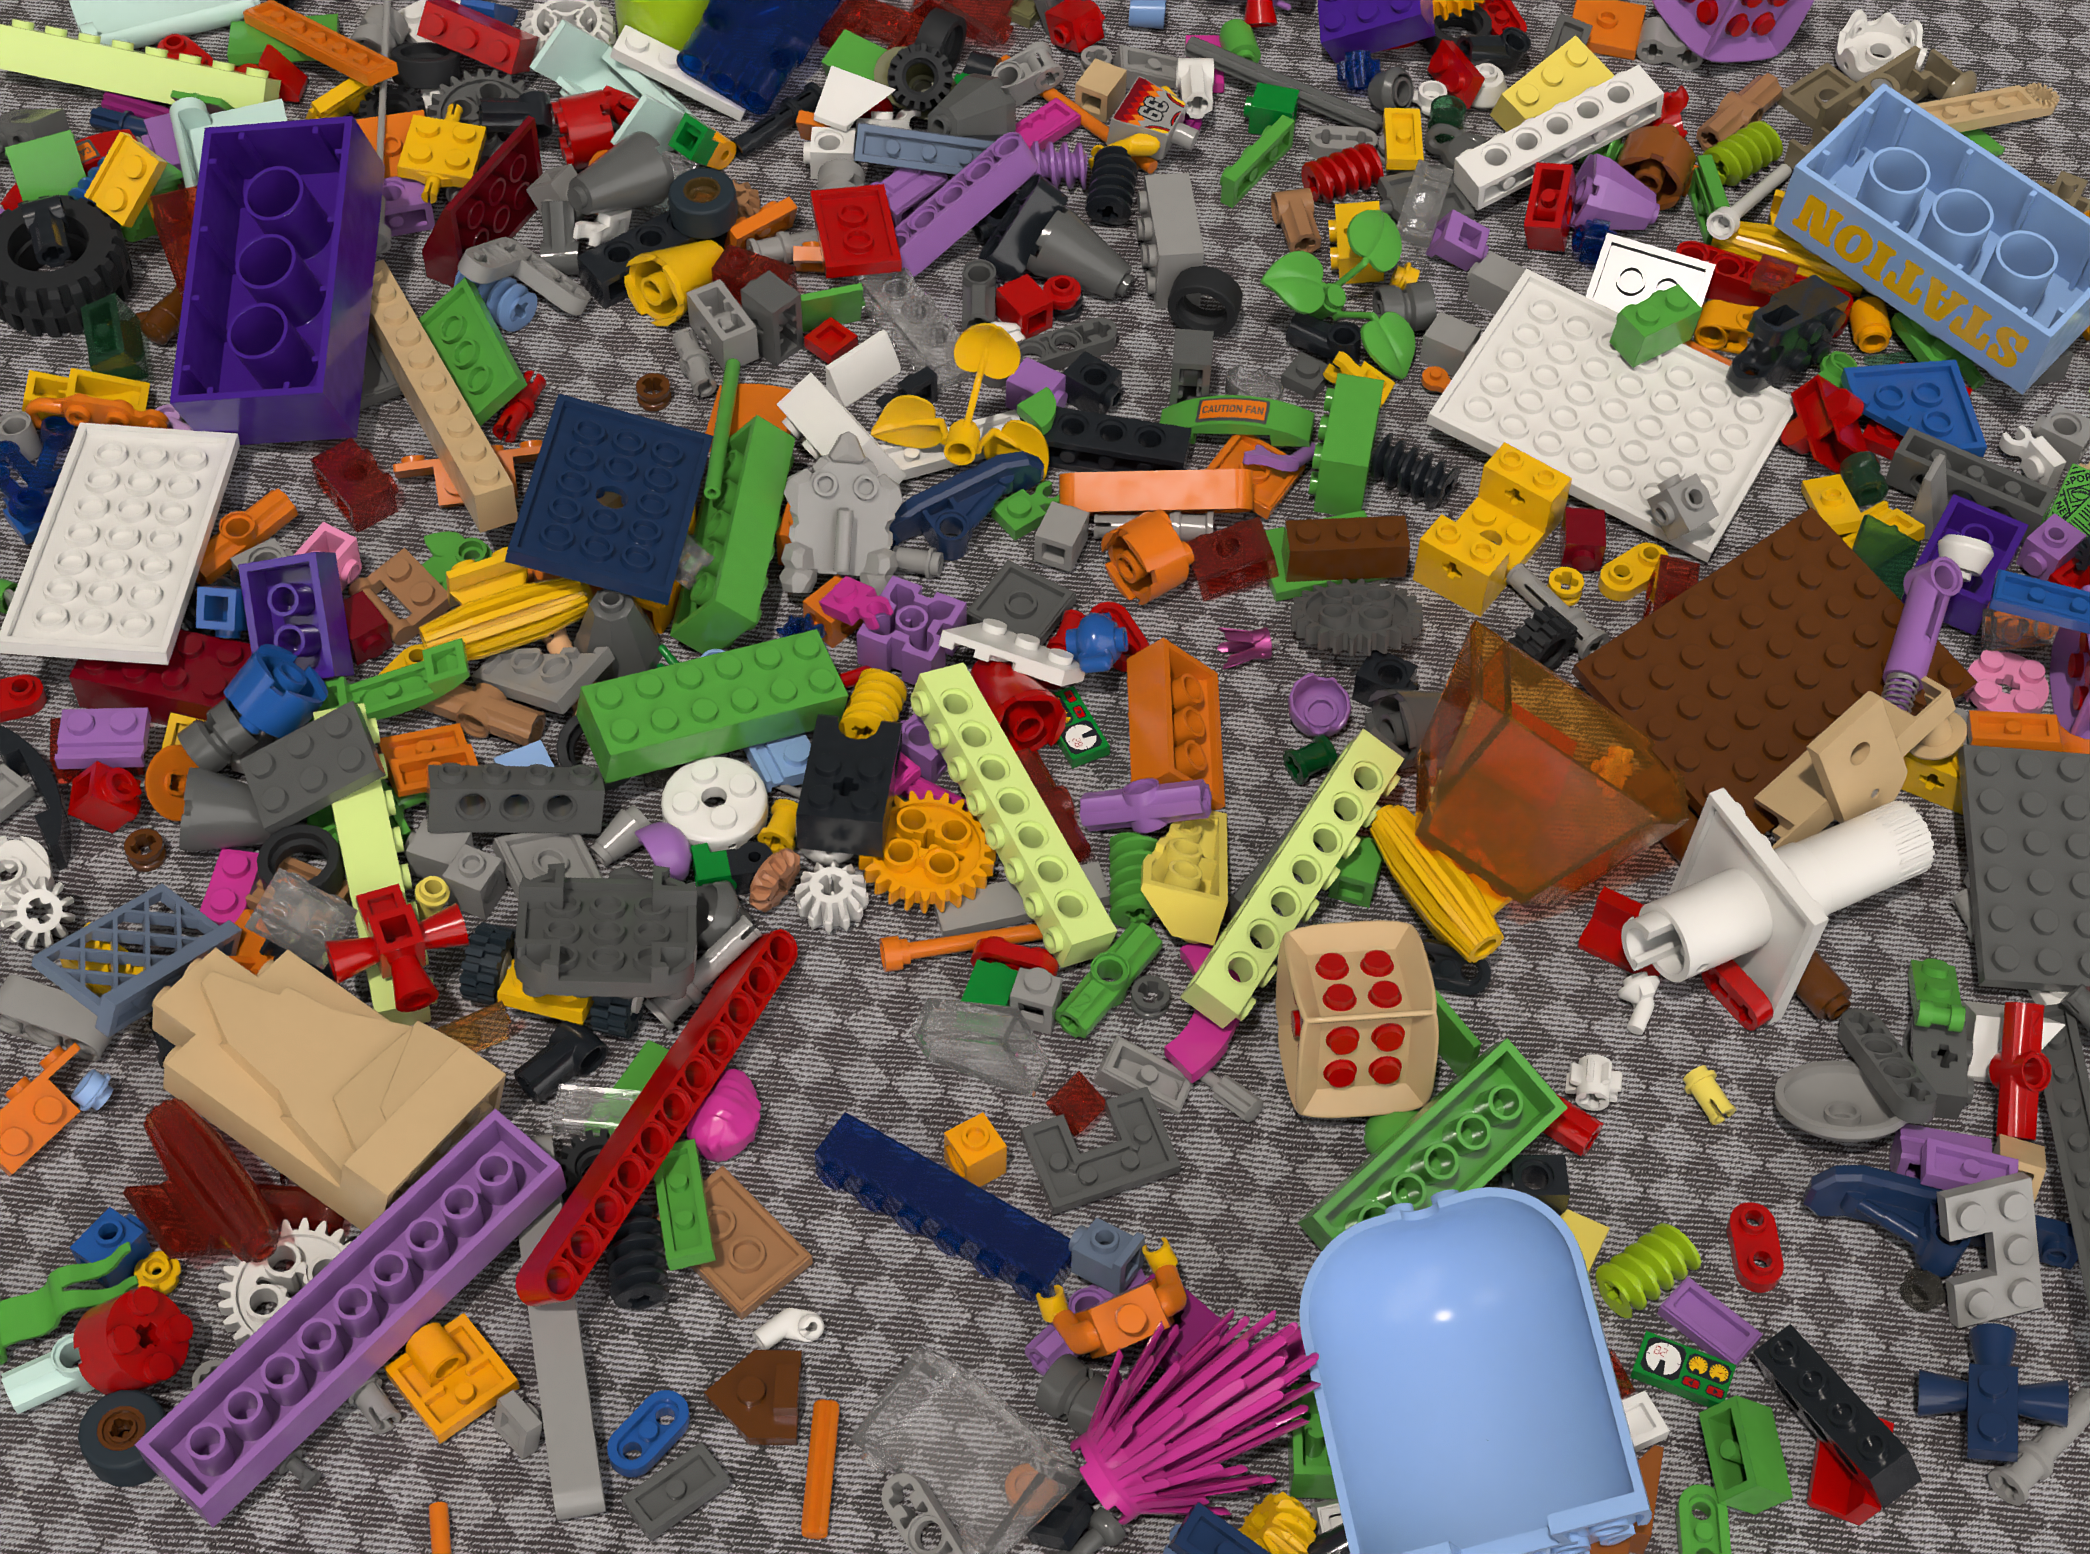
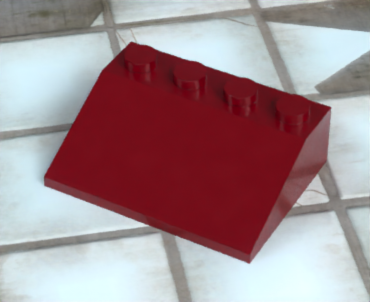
(488, 206)

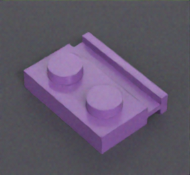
(103, 735)

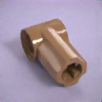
(1295, 214)

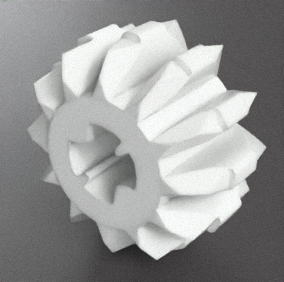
(831, 896)
(40, 897)

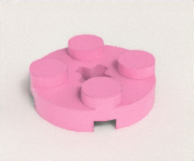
(2024, 676)

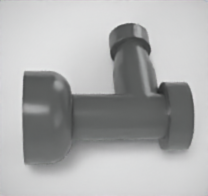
(1103, 1530)

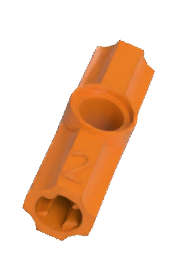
(243, 531)

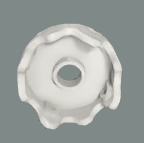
(1882, 36)
(727, 824)

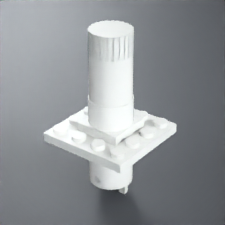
(1768, 904)

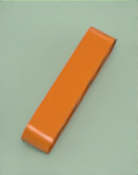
(1153, 490)

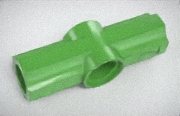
(1095, 996)

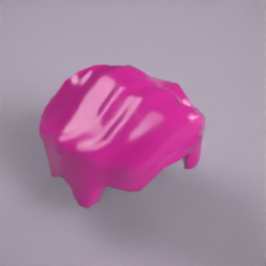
(726, 1117)

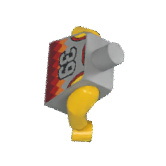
(1149, 122)

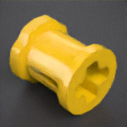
(782, 826)

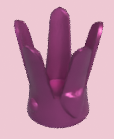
(1248, 644)

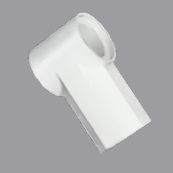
(1195, 84)

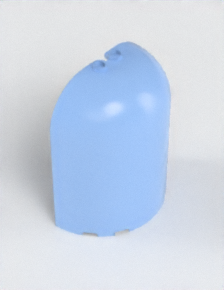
(1469, 1383)

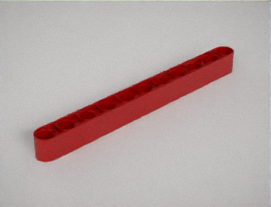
(654, 1122)

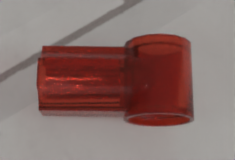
(295, 1204)

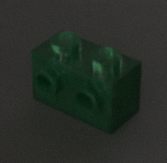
(114, 339)

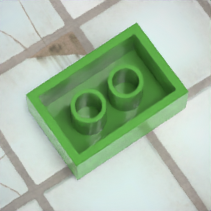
(1347, 444)

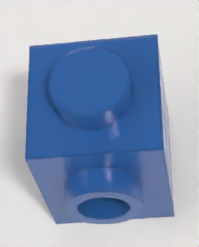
(221, 610)
(105, 1237)

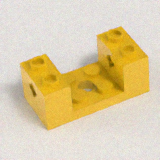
(1515, 507)

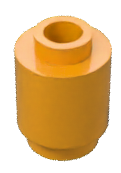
(1870, 324)

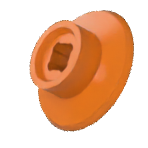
(168, 763)

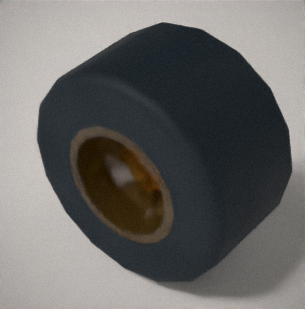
(703, 203)

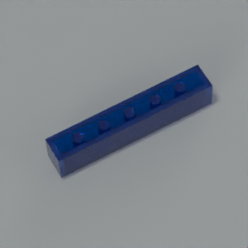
(944, 1208)

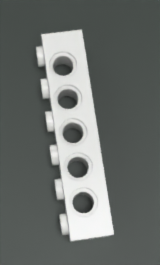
(1558, 136)

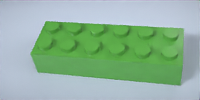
(740, 535)
(709, 705)
(1447, 1145)

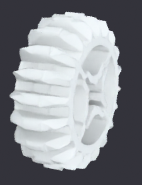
(581, 13)

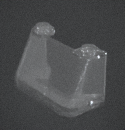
(970, 1448)

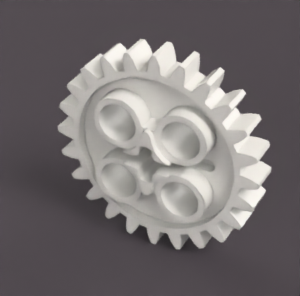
(305, 1247)

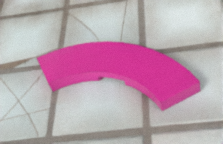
(1202, 1040)

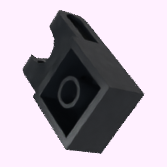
(1789, 334)
(848, 789)

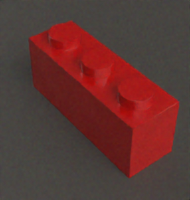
(477, 36)

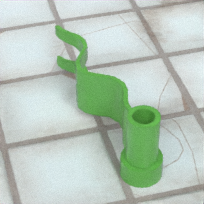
(42, 1310)

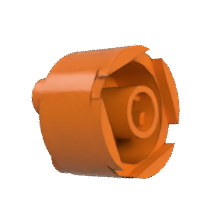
(1146, 557)

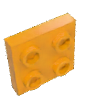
(450, 1376)

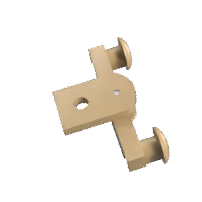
(1860, 762)

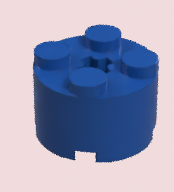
(275, 692)

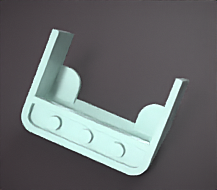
(584, 65)

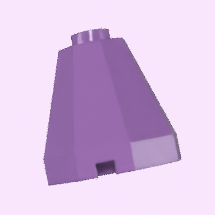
(1612, 195)

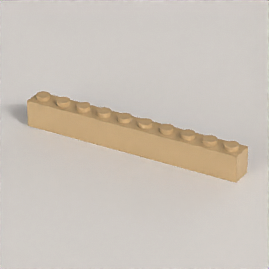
(440, 406)

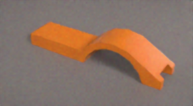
(2022, 731)

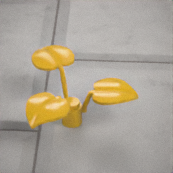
(912, 420)

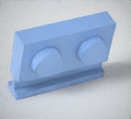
(780, 760)

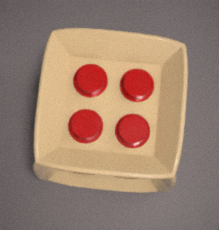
(1356, 1019)

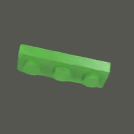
(1256, 161)
(684, 1208)

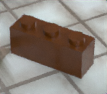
(1345, 548)

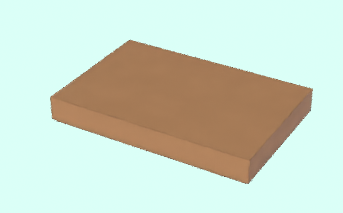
(750, 1247)

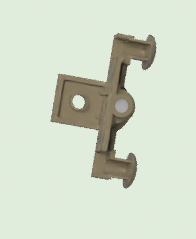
(1844, 95)

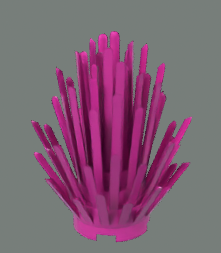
(1160, 1448)

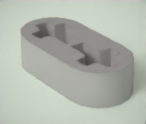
(1338, 139)

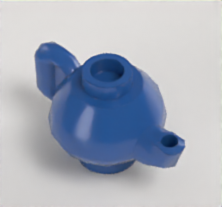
(1096, 642)

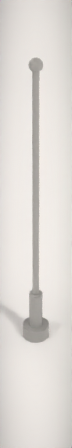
(384, 232)

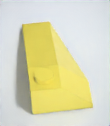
(1189, 878)

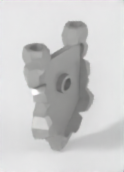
(840, 520)

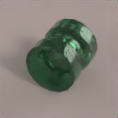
(1447, 110)
(1864, 478)

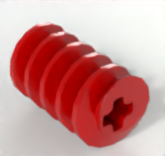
(1342, 172)

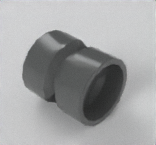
(1414, 303)
(217, 738)
(1070, 1392)

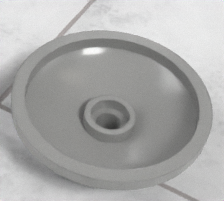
(1834, 1103)

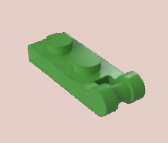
(1935, 995)

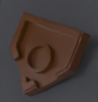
(761, 1396)

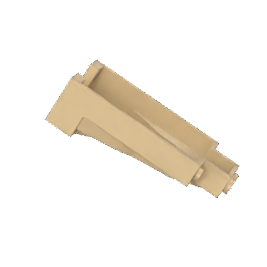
(319, 1079)

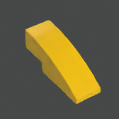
(85, 382)

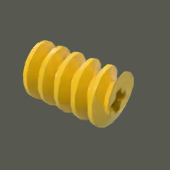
(875, 699)

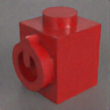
(1075, 24)
(105, 797)

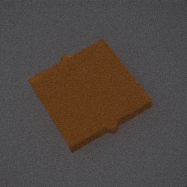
(480, 1028)

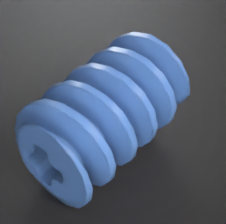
(507, 302)

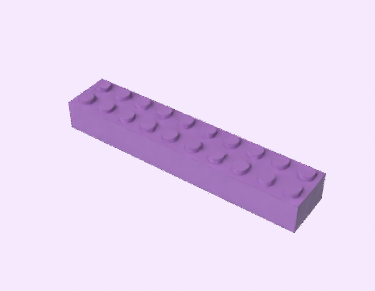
(351, 1317)

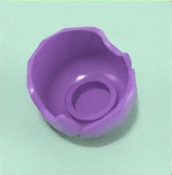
(1318, 705)
(667, 848)

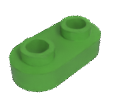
(1697, 1535)

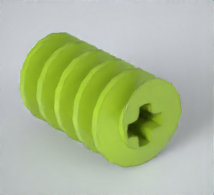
(1746, 152)
(1646, 1268)

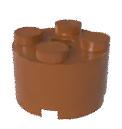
(1659, 161)

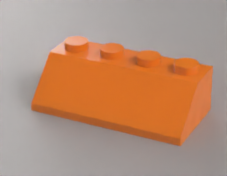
(1174, 719)

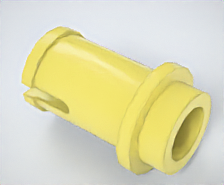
(431, 896)
(1708, 1094)

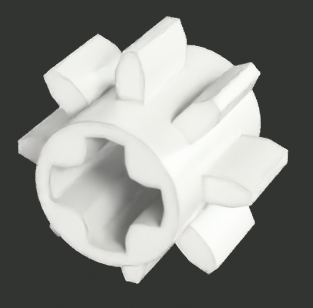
(1593, 1082)

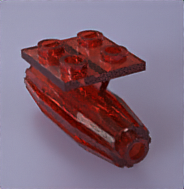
(210, 1197)

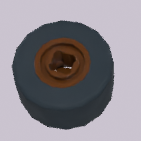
(115, 1457)

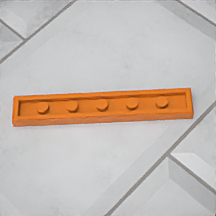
(320, 43)

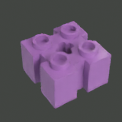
(912, 633)

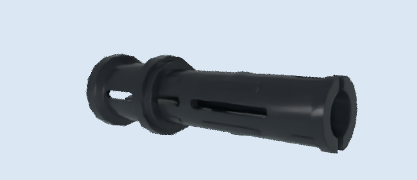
(777, 122)

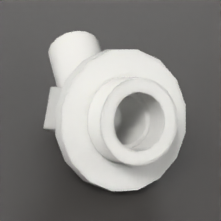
(1639, 990)

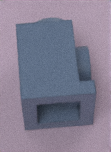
(1106, 1255)

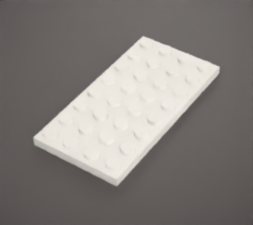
(120, 544)

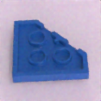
(1921, 397)

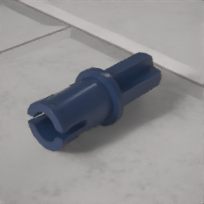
(113, 120)

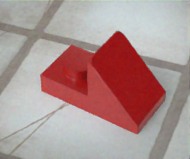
(280, 68)

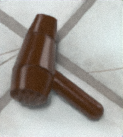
(163, 319)

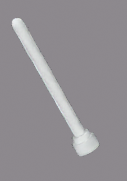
(1726, 220)

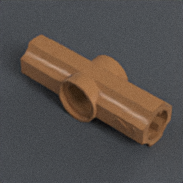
(1740, 109)
(488, 711)

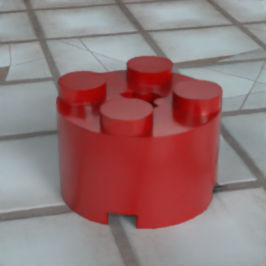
(584, 127)
(132, 1341)

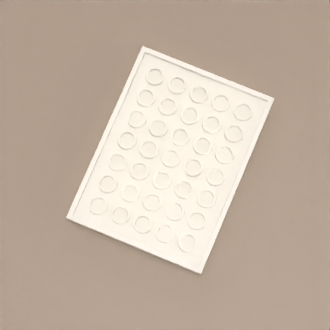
(1573, 402)

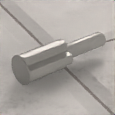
(1234, 1096)

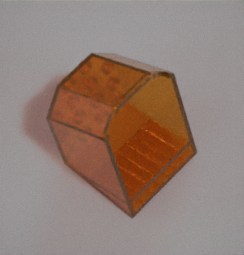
(1536, 778)

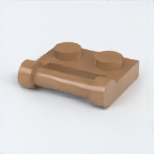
(411, 587)

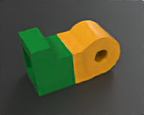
(702, 143)

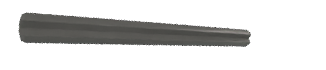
(1308, 96)

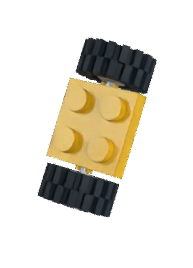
(491, 977)

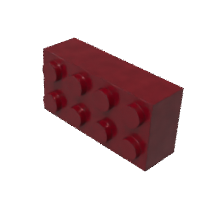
(186, 686)

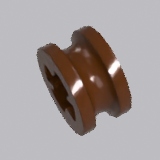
(653, 401)
(149, 861)

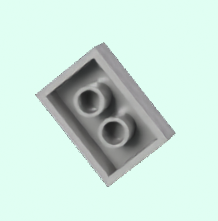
(1169, 234)

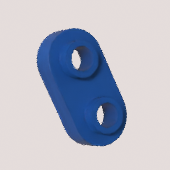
(646, 1435)

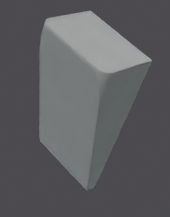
(1150, 65)
(1932, 496)
(1132, 1068)

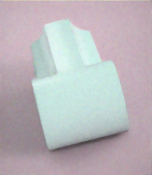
(45, 1377)

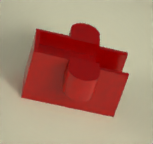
(1825, 423)

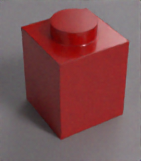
(1026, 305)

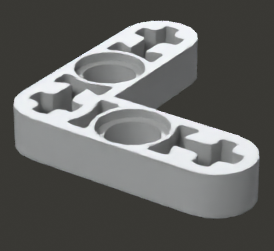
(509, 257)

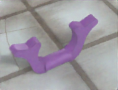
(1281, 462)

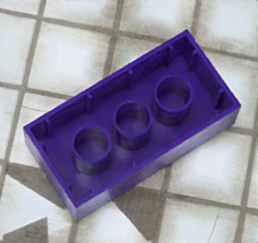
(279, 281)

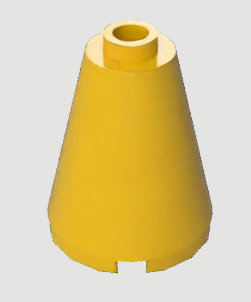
(663, 277)

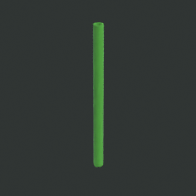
(722, 429)

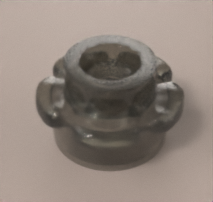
(1922, 1290)

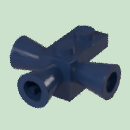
(1993, 1396)

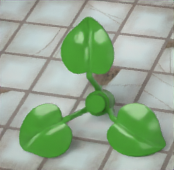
(1299, 285)

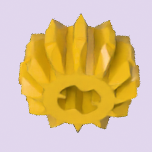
(1280, 1525)

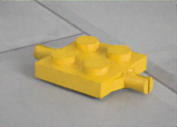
(441, 152)

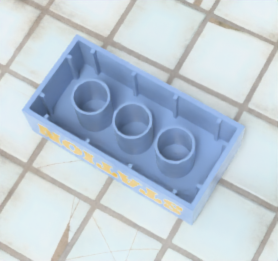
(1945, 236)

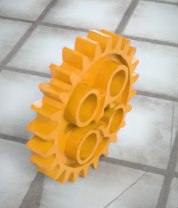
(930, 854)

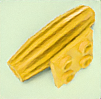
(1757, 239)
(503, 609)
(1449, 901)

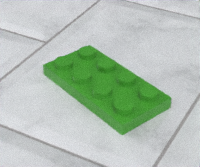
(473, 350)

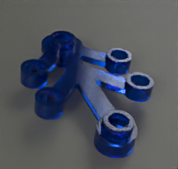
(30, 503)

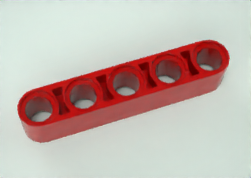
(1734, 276)

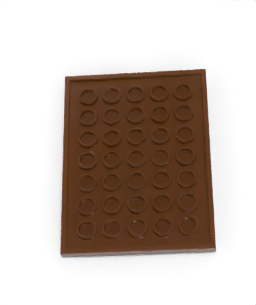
(1757, 662)

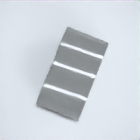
(1660, 44)

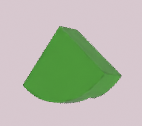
(1039, 410)

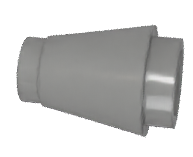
(619, 836)

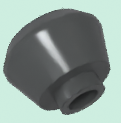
(1391, 89)

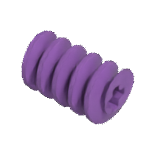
(1061, 164)

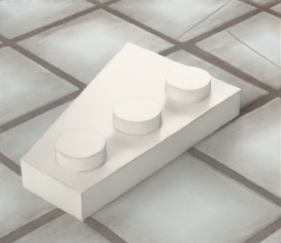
(1030, 658)

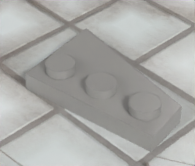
(541, 678)

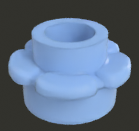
(92, 1090)

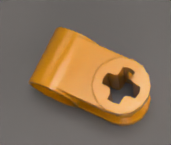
(1724, 326)

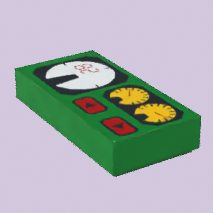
(1082, 737)
(1682, 1370)

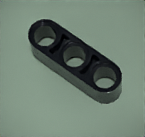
(1021, 227)

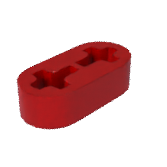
(1739, 995)

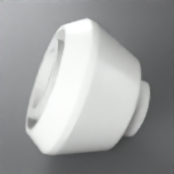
(1491, 88)
(1969, 553)

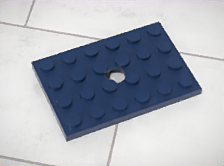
(602, 451)

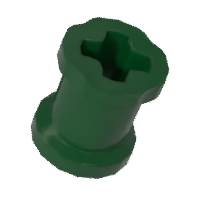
(1310, 759)

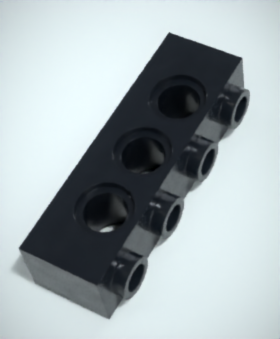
(605, 266)
(1113, 443)
(1837, 1416)

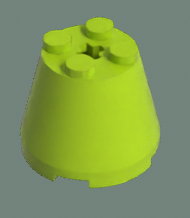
(663, 20)

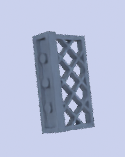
(916, 148)
(133, 994)

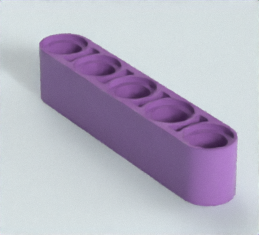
(964, 201)

